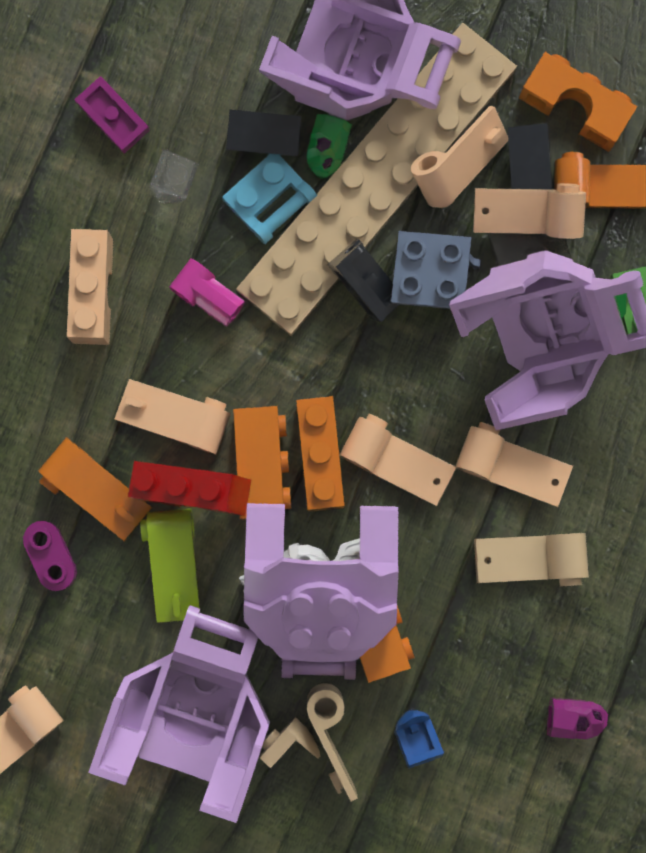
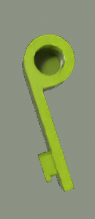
(172, 562)

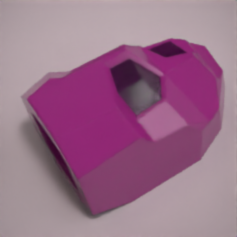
(575, 718)

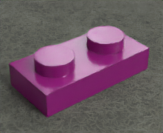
(112, 114)

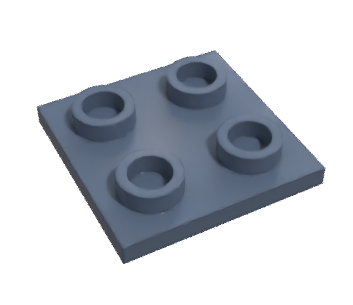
(431, 269)

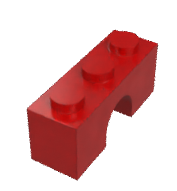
(189, 488)

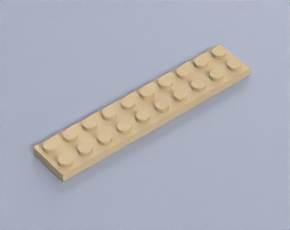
(372, 184)

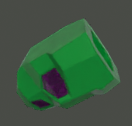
(327, 144)

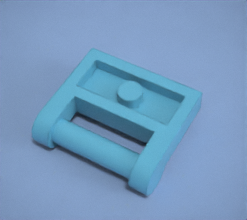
(261, 189)

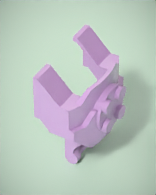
(359, 58)
(553, 329)
(320, 611)
(191, 716)

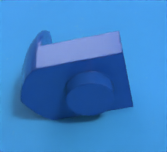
(417, 738)

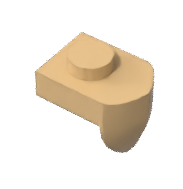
(278, 743)

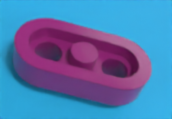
(49, 555)

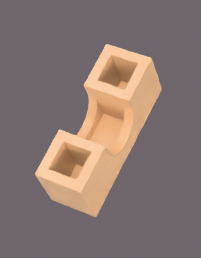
(88, 281)

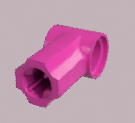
(198, 287)

